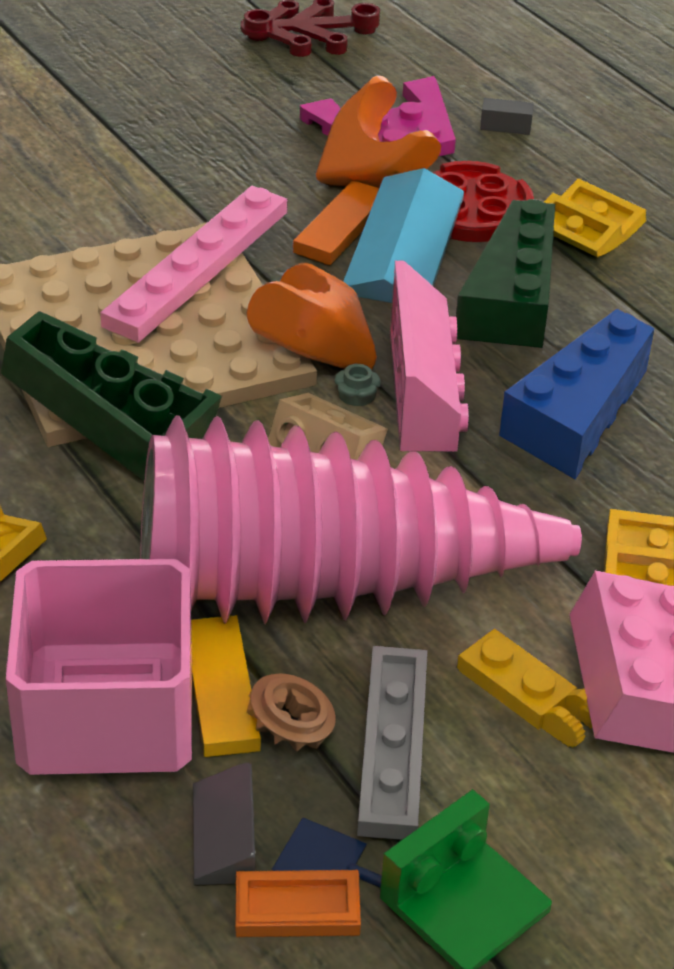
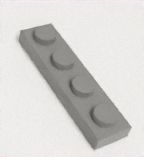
(393, 743)

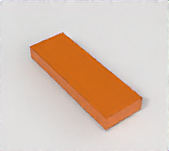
(337, 224)

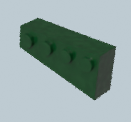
(510, 284)
(102, 390)

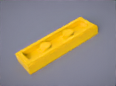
(222, 688)

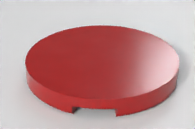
(485, 197)

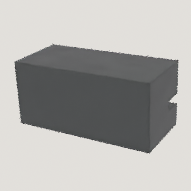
(506, 116)

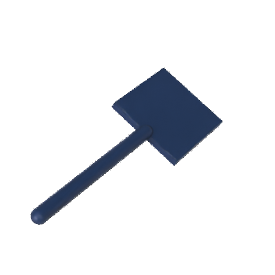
(323, 848)

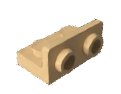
(320, 419)

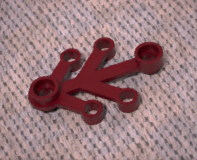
(311, 22)

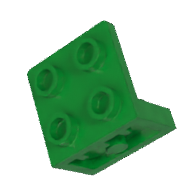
(459, 887)

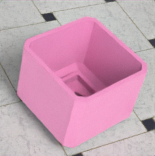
(101, 666)

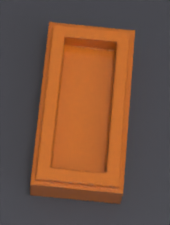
(297, 903)

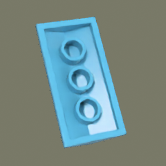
(406, 224)

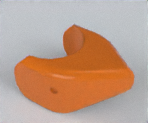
(354, 144)
(313, 317)

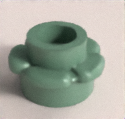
(357, 384)

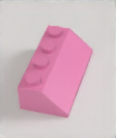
(425, 365)

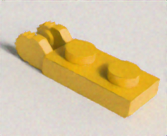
(527, 687)

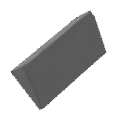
(223, 826)

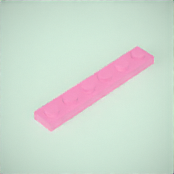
(193, 264)

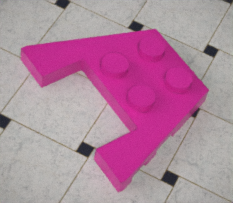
(422, 112)

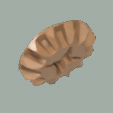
(303, 701)

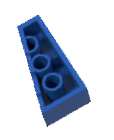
(577, 392)

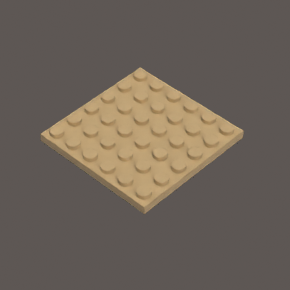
(200, 341)

